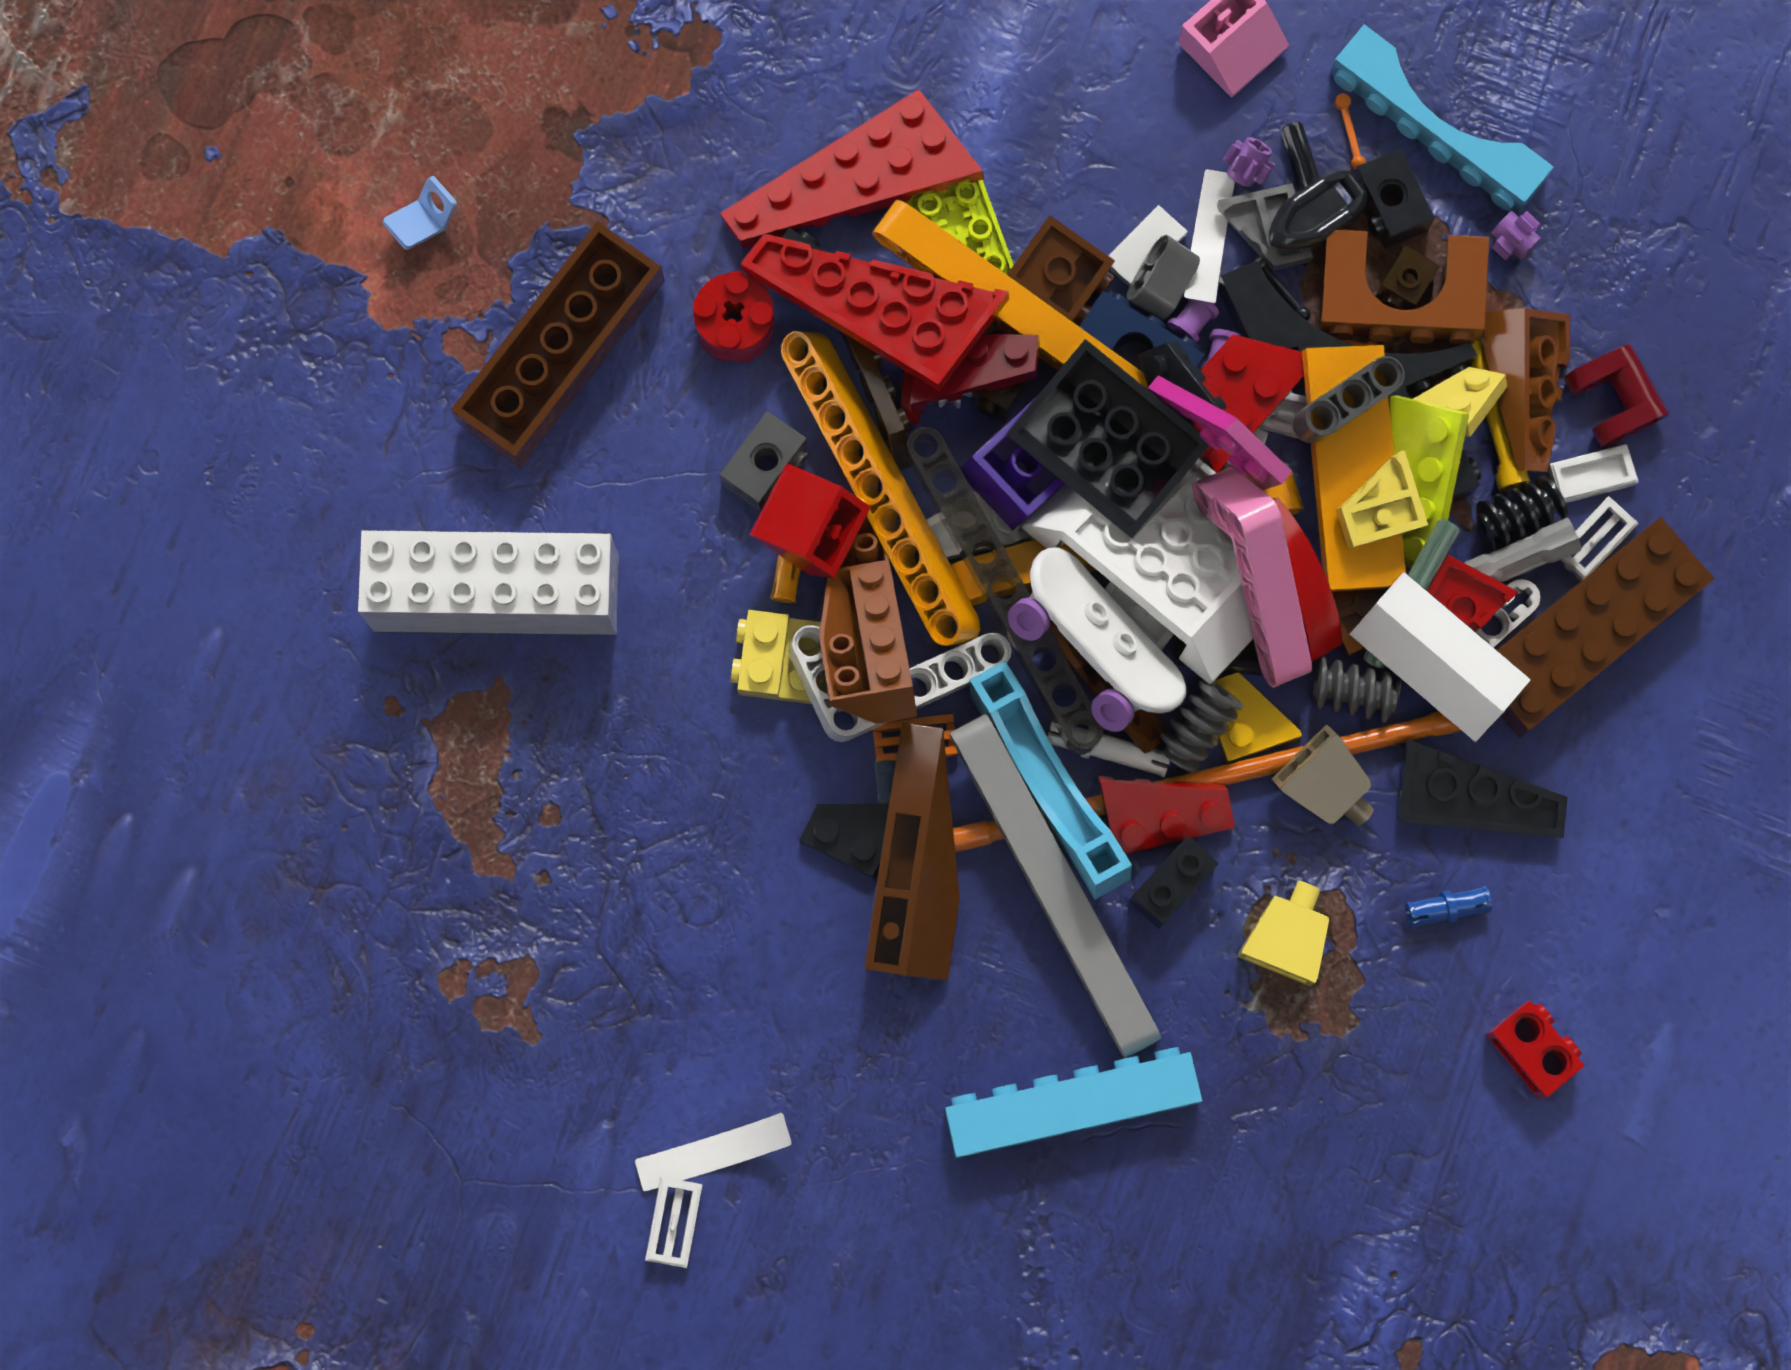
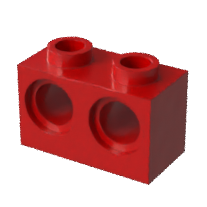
(1528, 1056)

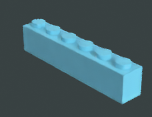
(1072, 1104)

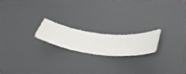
(1209, 236)
(714, 1152)

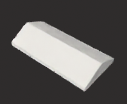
(1440, 657)

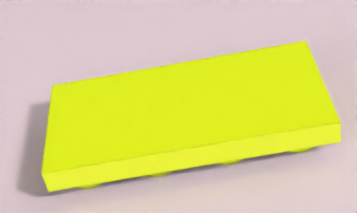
(970, 218)

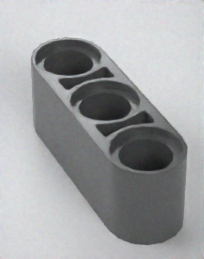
(1365, 392)

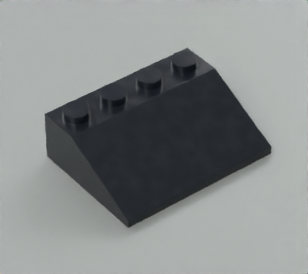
(1110, 439)

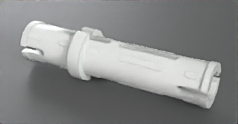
(1115, 750)

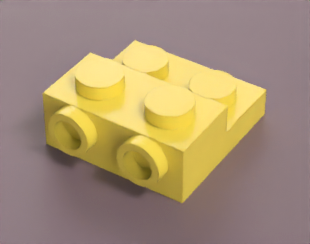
(765, 660)

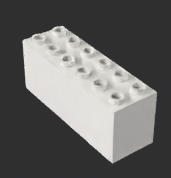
(488, 582)

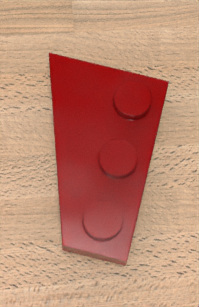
(1468, 592)

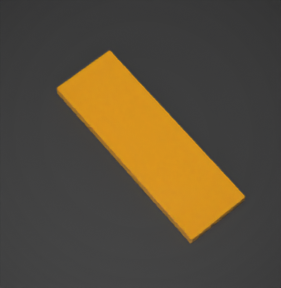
(1344, 464)

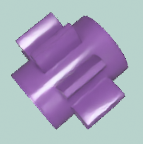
(1249, 162)
(1516, 235)

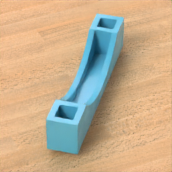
(1503, 170)
(1067, 812)

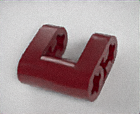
(1633, 388)

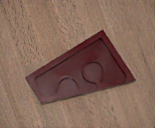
(990, 365)

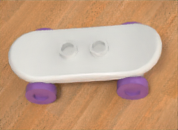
(1102, 635)

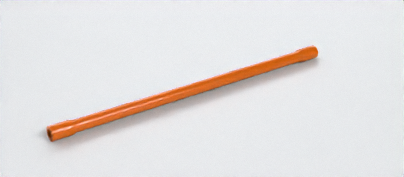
(1433, 724)

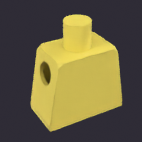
(1289, 936)

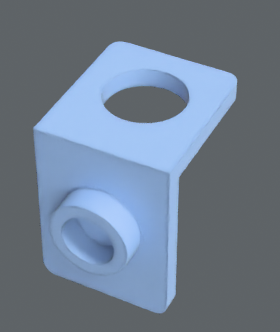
(421, 218)

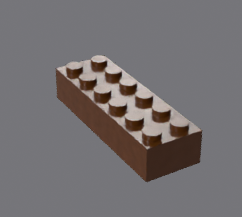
(558, 344)
(1600, 621)

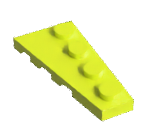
(1433, 446)

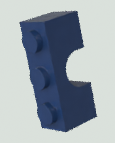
(1117, 324)

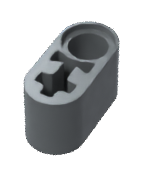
(1163, 277)

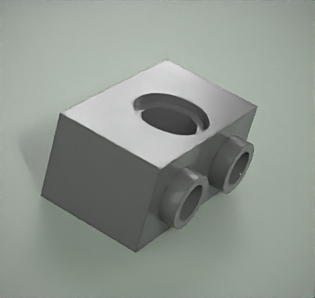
(768, 438)

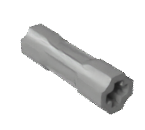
(1543, 547)

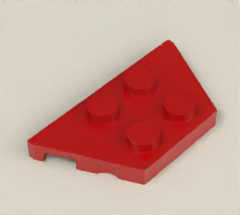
(1251, 381)

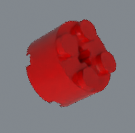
(735, 295)

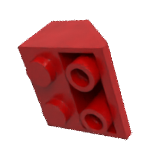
(810, 521)

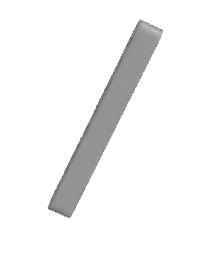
(1055, 886)

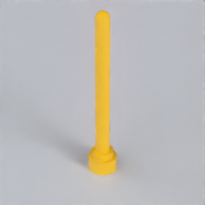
(1508, 474)

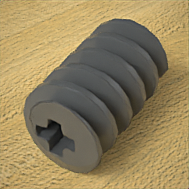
(1356, 690)
(1200, 726)

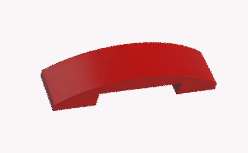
(1313, 590)

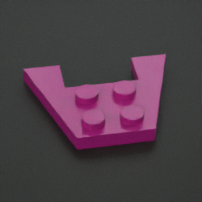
(1224, 430)

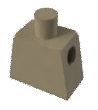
(1327, 780)

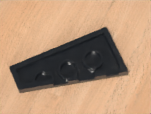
(1465, 795)

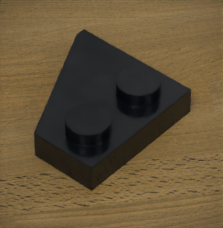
(1173, 364)
(848, 834)

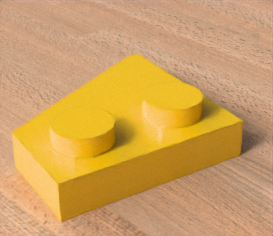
(1257, 725)

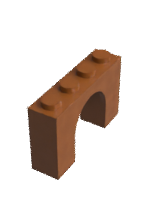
(1453, 315)

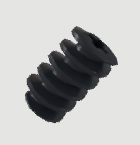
(1519, 509)

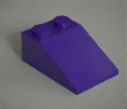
(1009, 477)

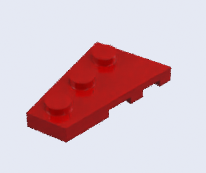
(1163, 813)

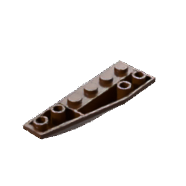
(918, 866)

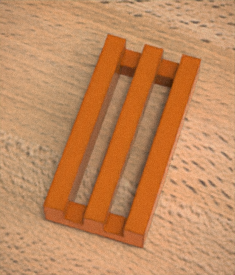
(931, 721)

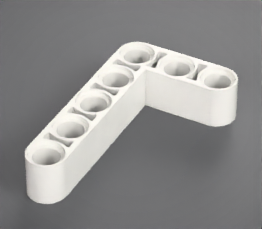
(930, 672)

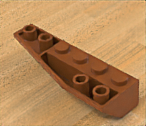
(864, 636)

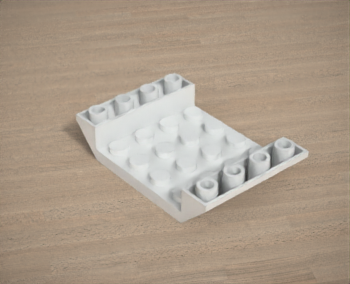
(1173, 568)

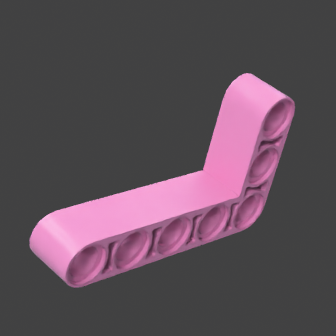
(1264, 571)

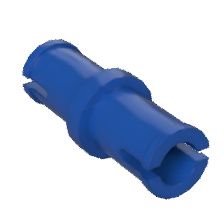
(1448, 907)

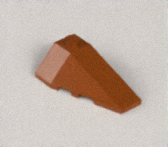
(1530, 351)

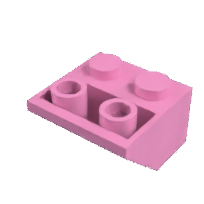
(1233, 41)

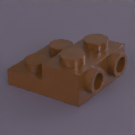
(1063, 270)

